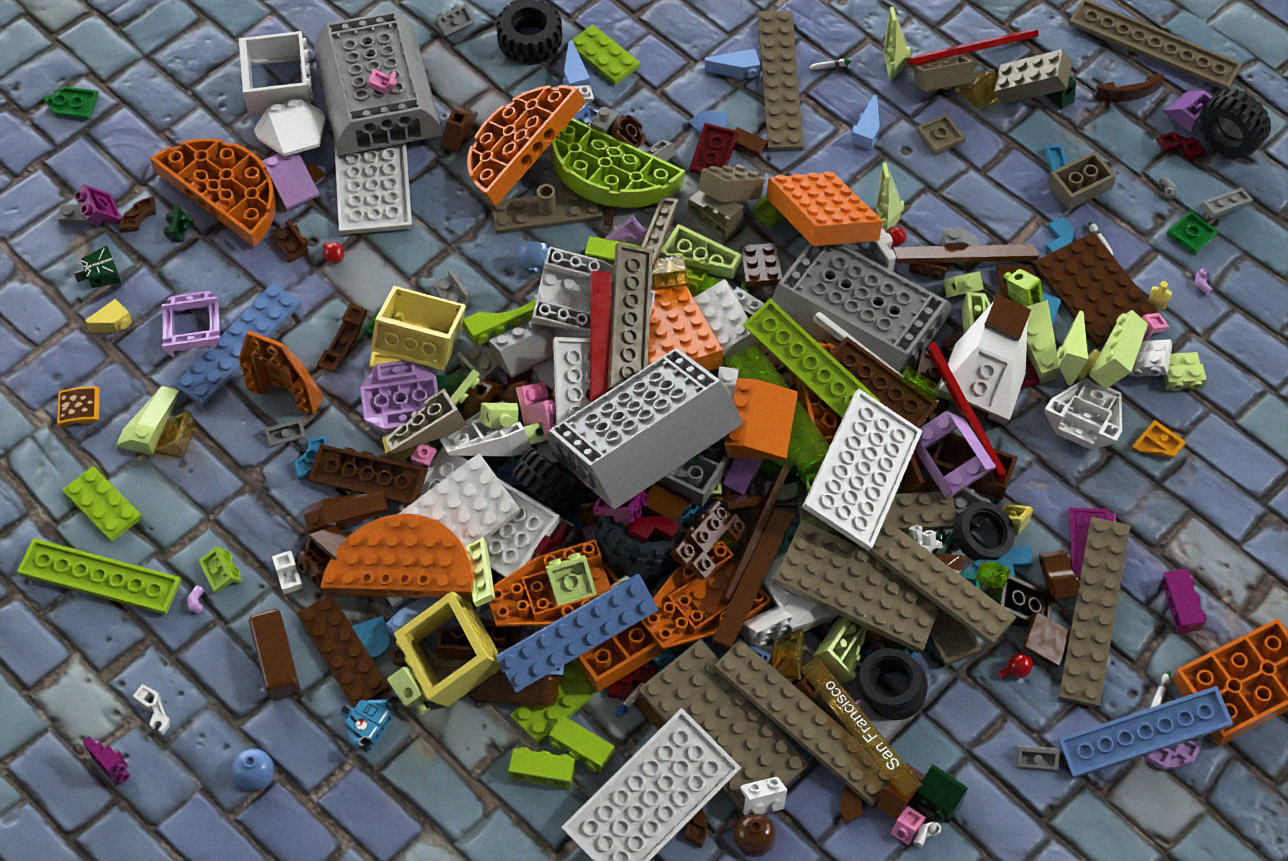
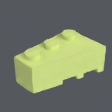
(972, 308)
(841, 649)

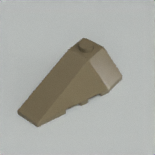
(432, 422)

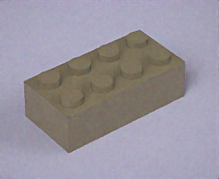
(1033, 76)

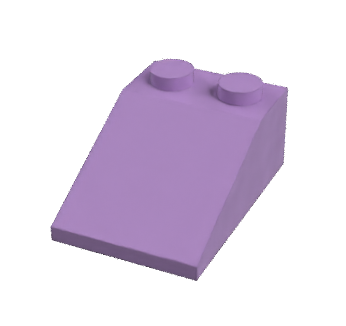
(291, 179)

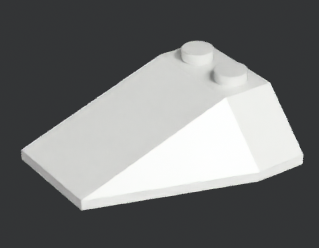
(291, 127)
(1087, 414)

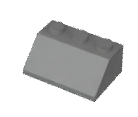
(522, 348)

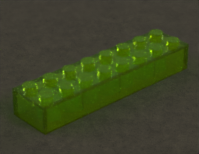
(806, 443)

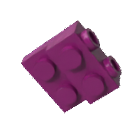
(97, 205)
(626, 512)
(109, 761)

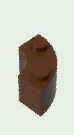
(1058, 574)
(891, 799)

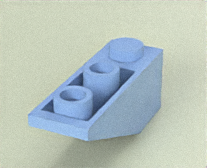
(867, 129)

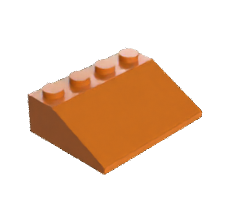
(766, 419)

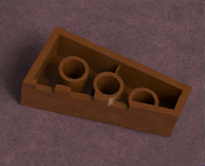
(454, 644)

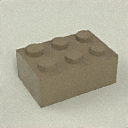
(944, 74)
(1081, 180)
(731, 183)

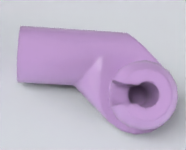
(1200, 281)
(192, 600)

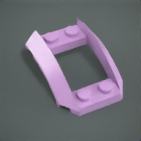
(191, 340)
(964, 474)

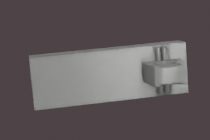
(1225, 203)

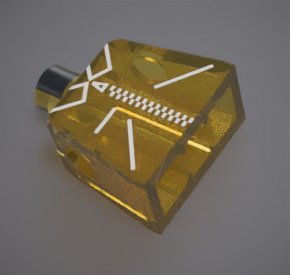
(669, 273)

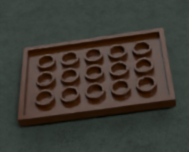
(1092, 282)

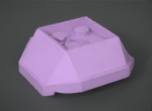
(393, 383)

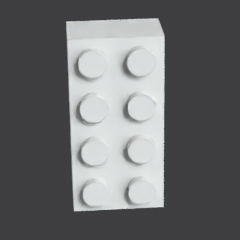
(725, 318)

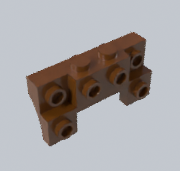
(702, 535)

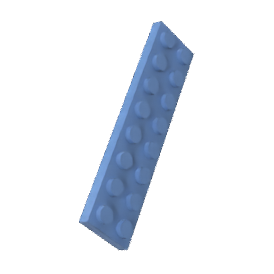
(216, 368)
(576, 633)
(1145, 732)

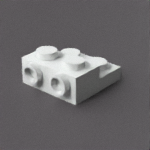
(881, 251)
(1152, 358)

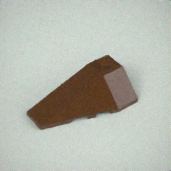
(343, 511)

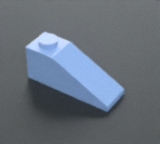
(737, 64)
(574, 70)
(408, 613)

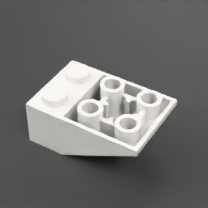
(766, 627)

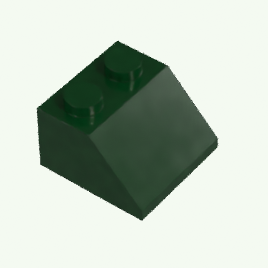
(941, 793)

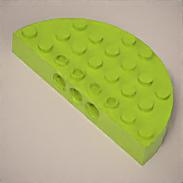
(611, 169)

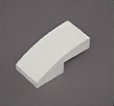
(287, 572)

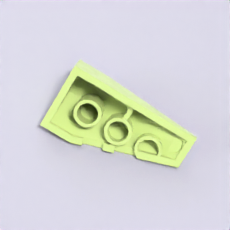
(895, 46)
(888, 200)
(1073, 352)
(148, 424)

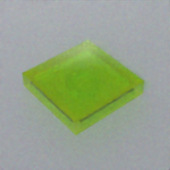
(920, 382)

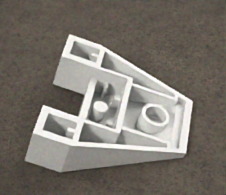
(478, 438)

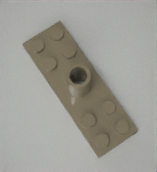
(544, 211)

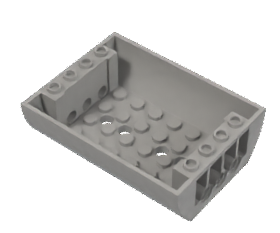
(357, 115)
(891, 337)
(651, 433)

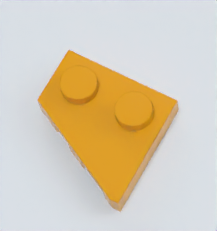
(1159, 441)

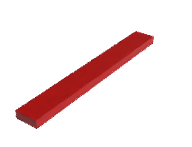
(971, 47)
(599, 333)
(964, 407)

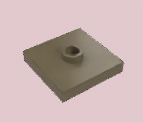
(940, 134)

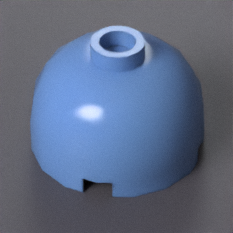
(532, 256)
(253, 770)

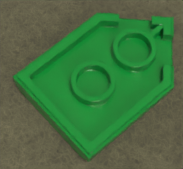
(73, 102)

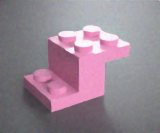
(536, 406)

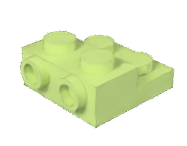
(1185, 372)
(570, 579)

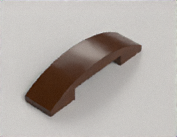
(1131, 92)
(344, 339)

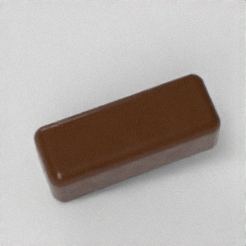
(274, 655)
(499, 690)

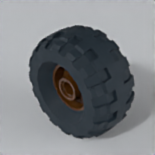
(632, 556)

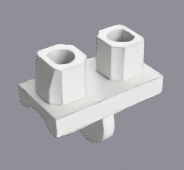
(925, 539)

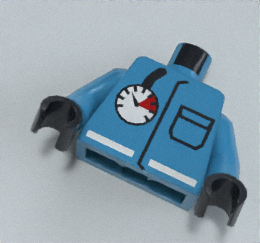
(368, 720)

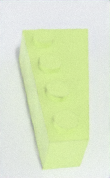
(702, 253)
(1041, 342)
(1120, 350)

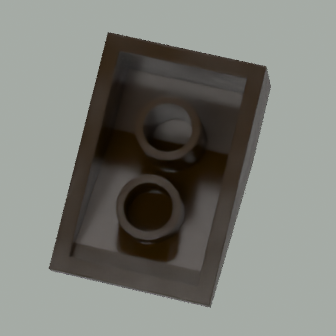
(1022, 600)

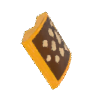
(78, 406)

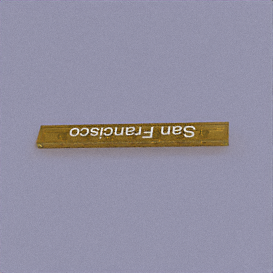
(861, 727)

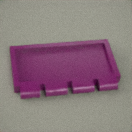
(1078, 530)

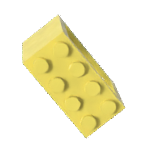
(418, 328)
(468, 675)

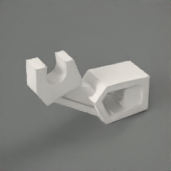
(141, 697)

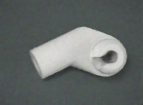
(926, 830)

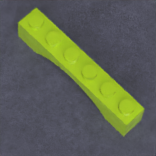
(484, 326)

